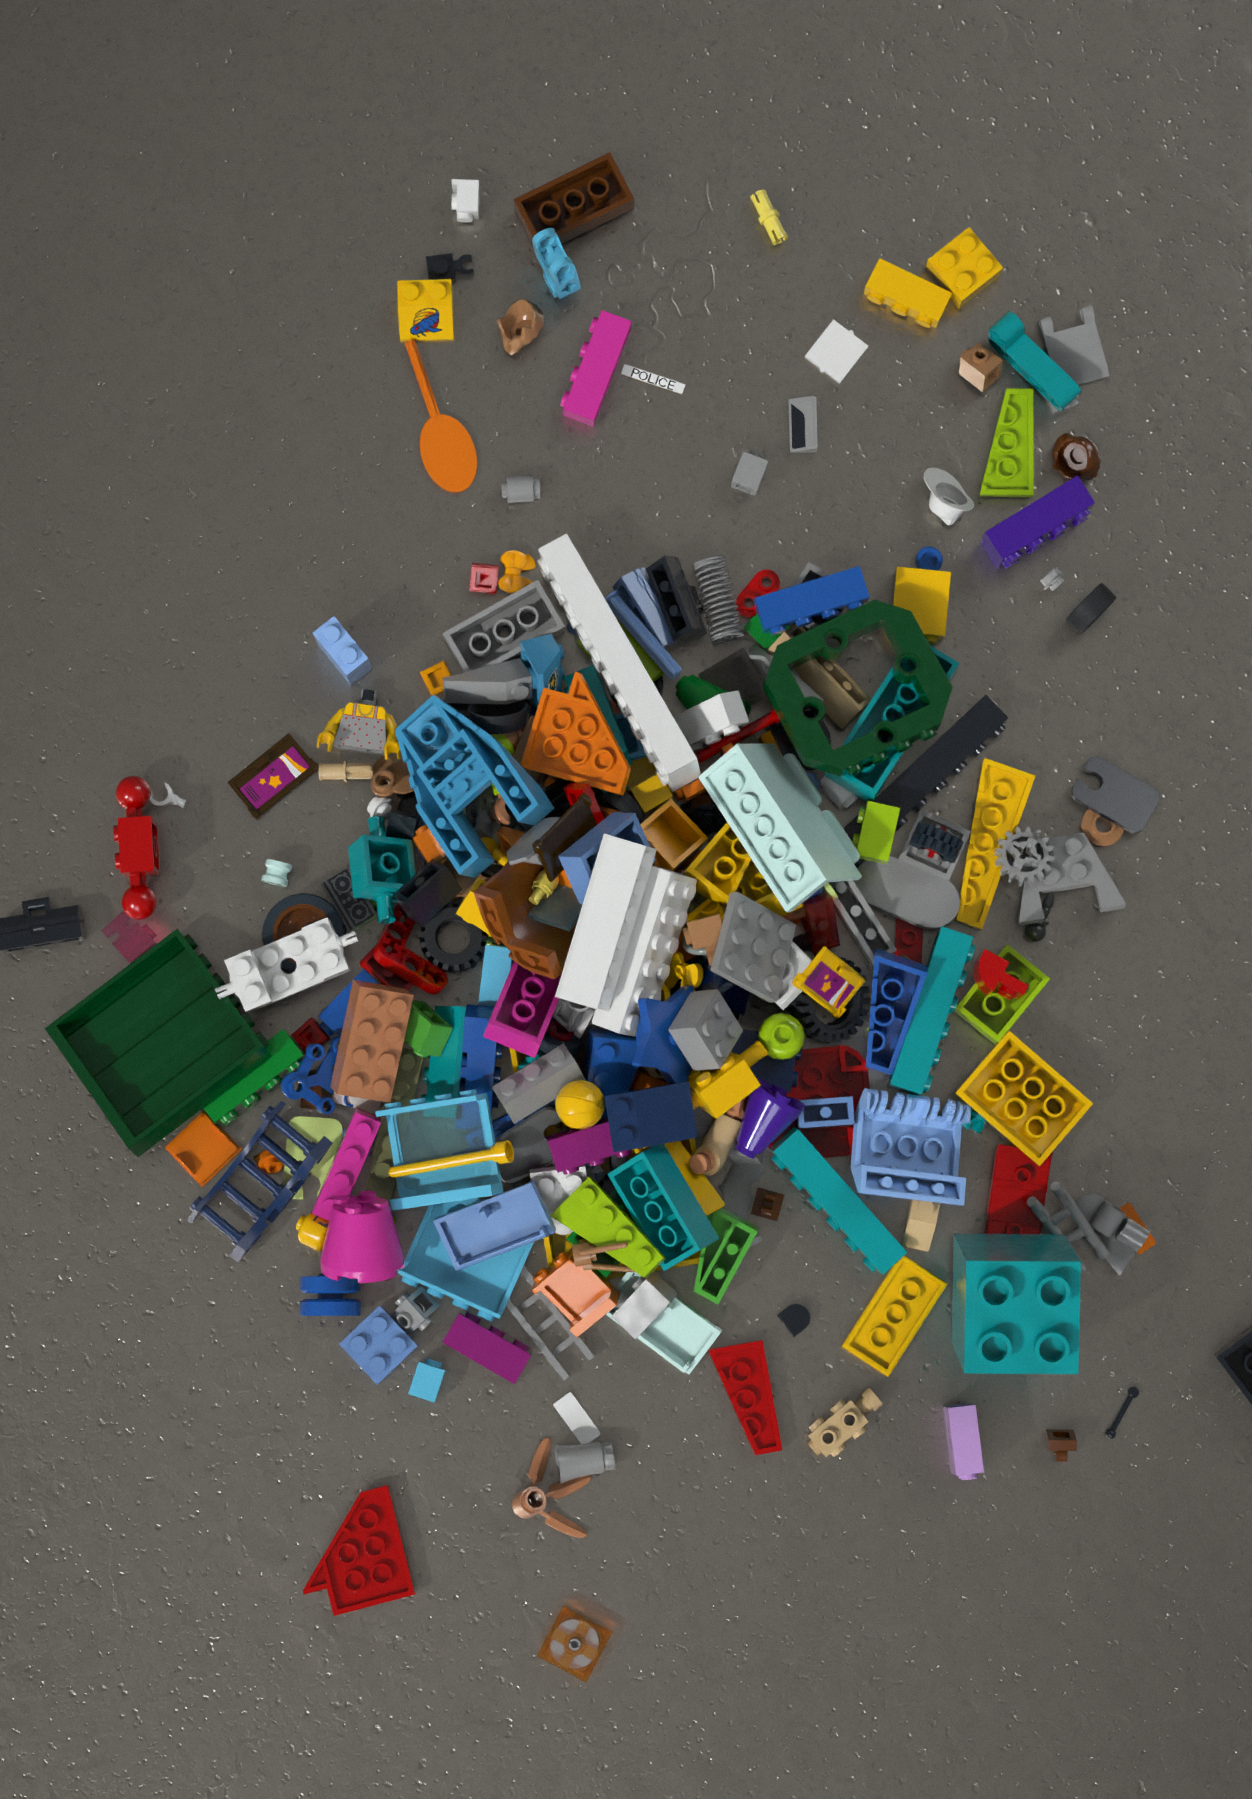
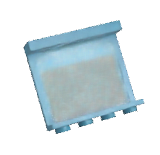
(439, 1131)

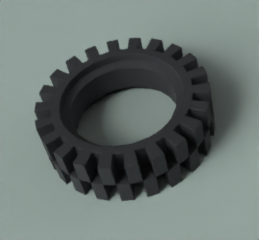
(842, 1026)

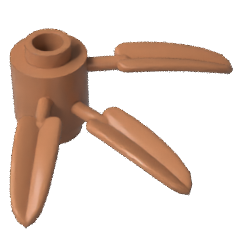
(533, 1500)

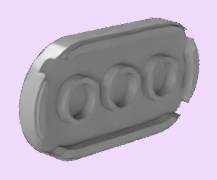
(908, 893)

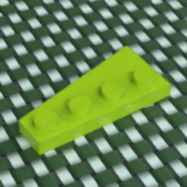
(1012, 450)
(602, 1222)

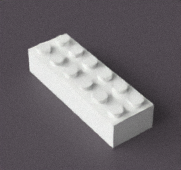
(649, 948)

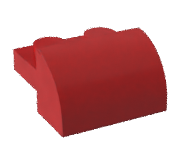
(990, 974)

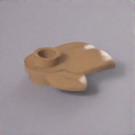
(393, 775)

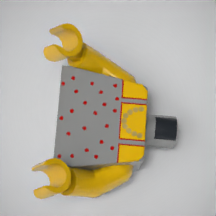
(362, 728)

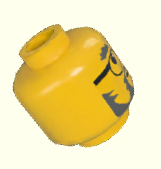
(312, 1231)

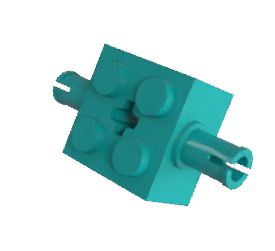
(380, 867)

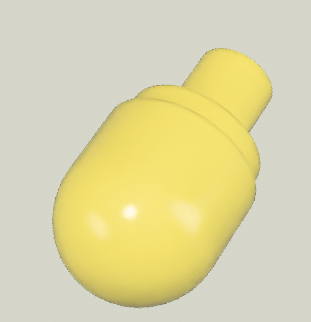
(542, 887)

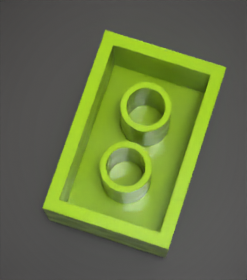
(993, 1013)

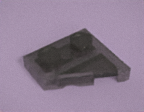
(737, 674)

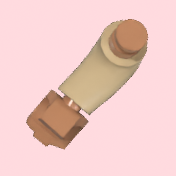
(718, 1141)

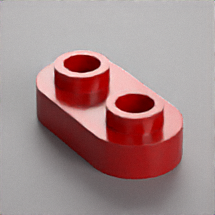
(756, 589)

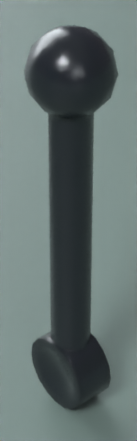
(1132, 1393)

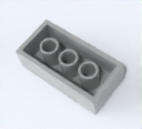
(522, 614)

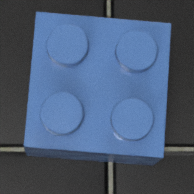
(378, 1345)

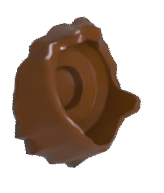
(1076, 457)

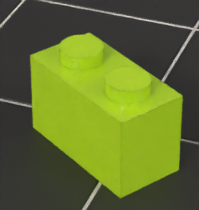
(876, 831)

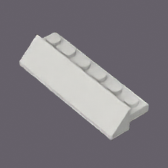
(605, 922)

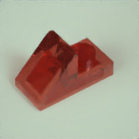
(820, 923)

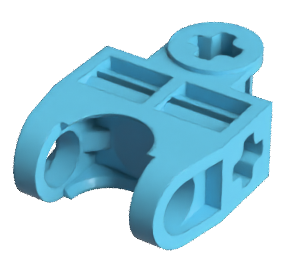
(557, 267)

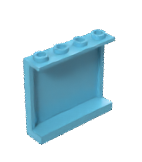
(481, 1286)

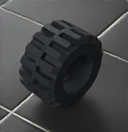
(451, 962)

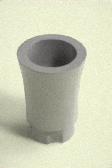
(583, 1460)

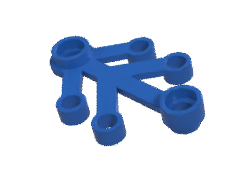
(322, 1077)

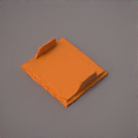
(203, 1148)

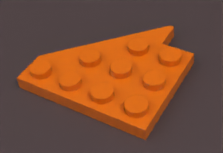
(575, 740)

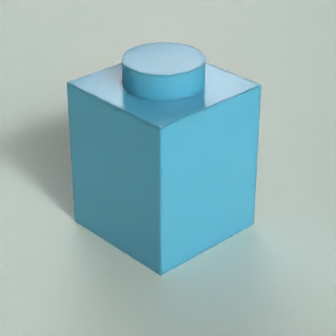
(427, 1380)

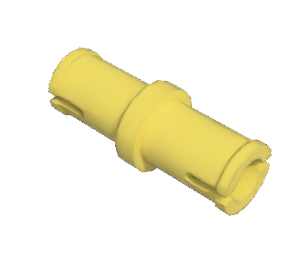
(768, 217)

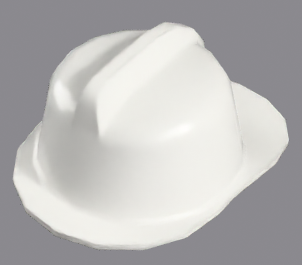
(946, 496)

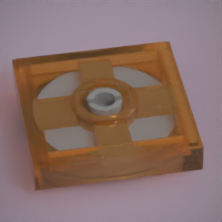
(574, 1643)

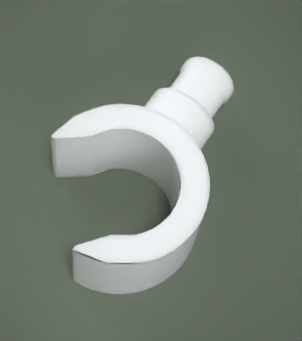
(172, 799)

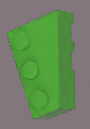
(722, 1258)

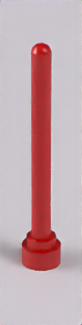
(744, 732)

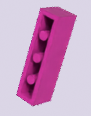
(597, 367)
(347, 1160)

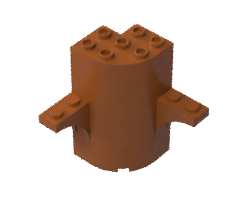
(506, 907)

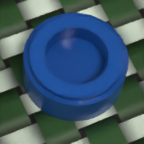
(929, 559)

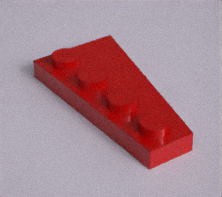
(748, 1385)

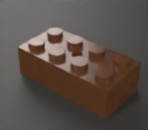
(593, 186)

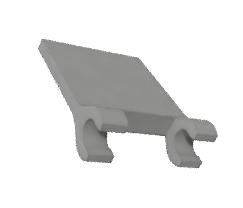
(1076, 348)

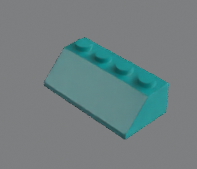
(444, 1071)

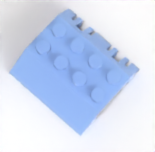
(909, 1147)

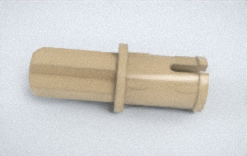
(345, 771)

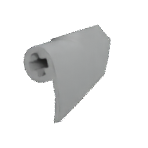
(522, 850)
(1115, 1229)

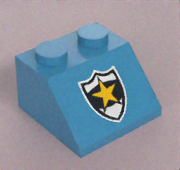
(543, 661)

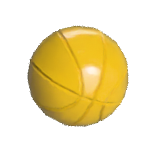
(580, 1104)

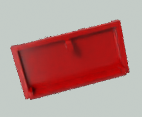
(1012, 1183)

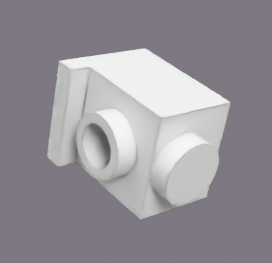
(466, 199)

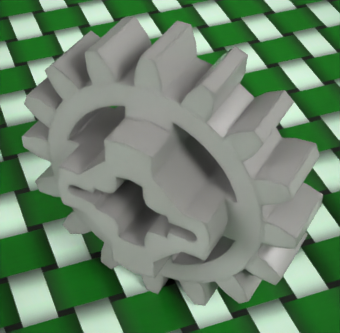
(1015, 850)

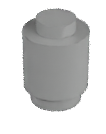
(520, 488)

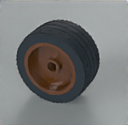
(295, 913)

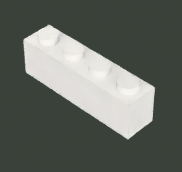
(711, 719)

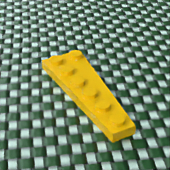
(997, 809)

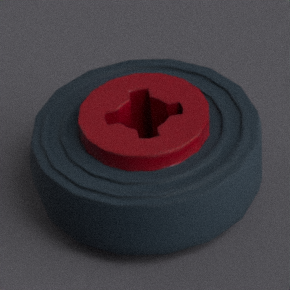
(557, 1035)

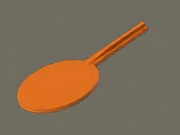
(444, 441)

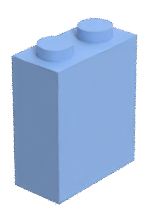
(342, 650)

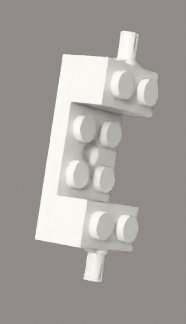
(258, 973)

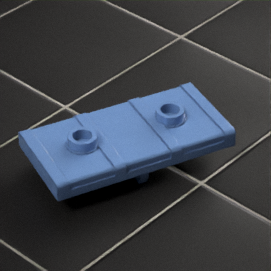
(495, 1226)

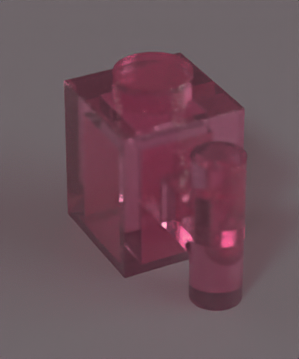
(133, 940)

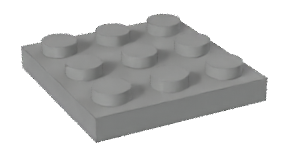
(753, 947)

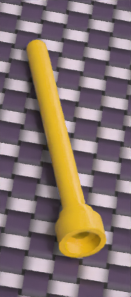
(501, 1152)

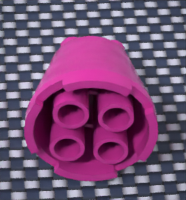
(361, 1240)

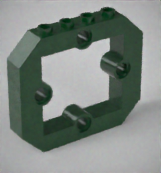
(910, 648)

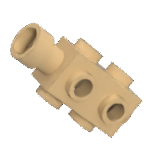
(835, 1423)

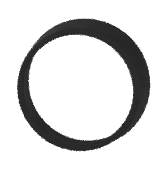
(499, 717)

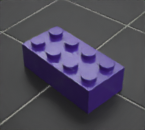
(1037, 522)

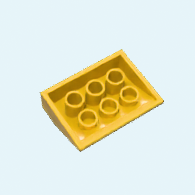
(1024, 1098)

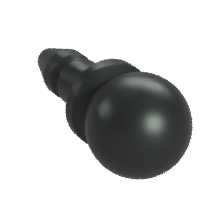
(1037, 931)

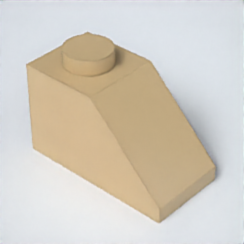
(920, 1224)

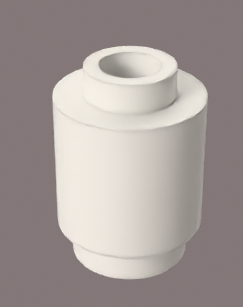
(838, 794)

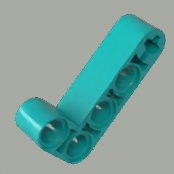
(1031, 362)

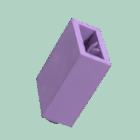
(963, 1440)

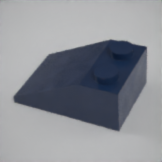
(650, 1116)

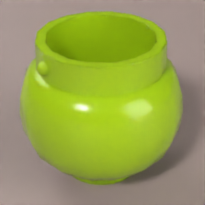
(781, 1036)

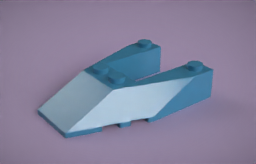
(451, 766)

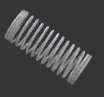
(729, 632)

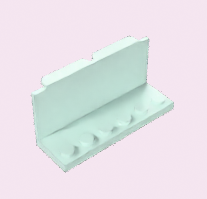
(779, 821)

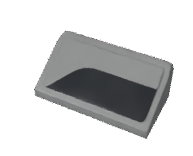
(803, 425)

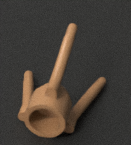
(586, 1252)

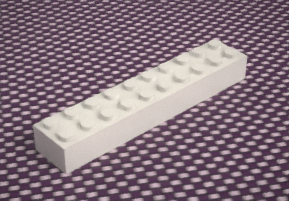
(618, 663)

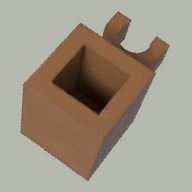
(704, 933)

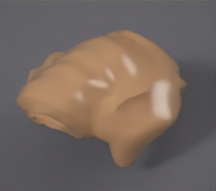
(520, 325)

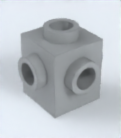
(414, 1310)

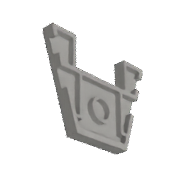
(1073, 867)

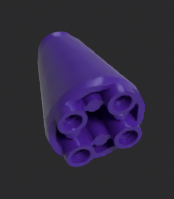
(766, 1118)

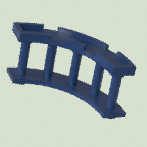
(282, 1193)

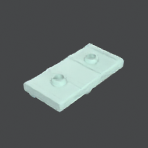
(677, 1332)

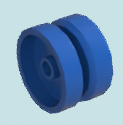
(330, 1296)

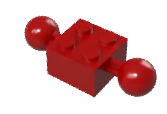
(137, 847)

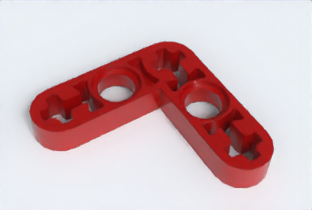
(399, 954)

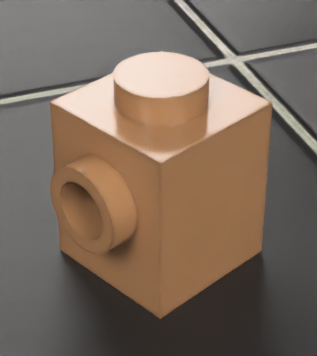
(980, 366)

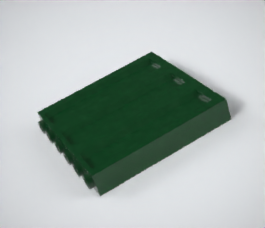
(158, 1042)

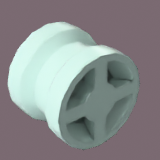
(276, 873)

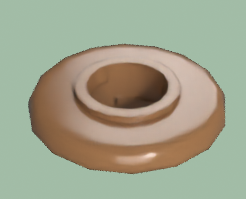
(1097, 837)

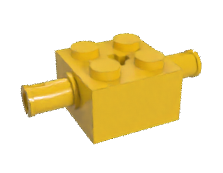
(722, 1088)

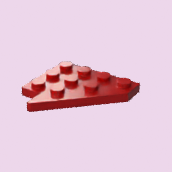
(365, 1557)

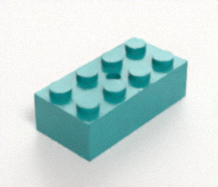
(663, 1205)

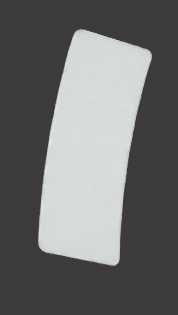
(577, 1419)

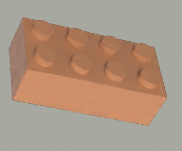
(371, 1041)

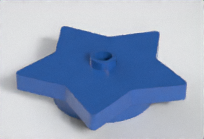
(655, 1043)

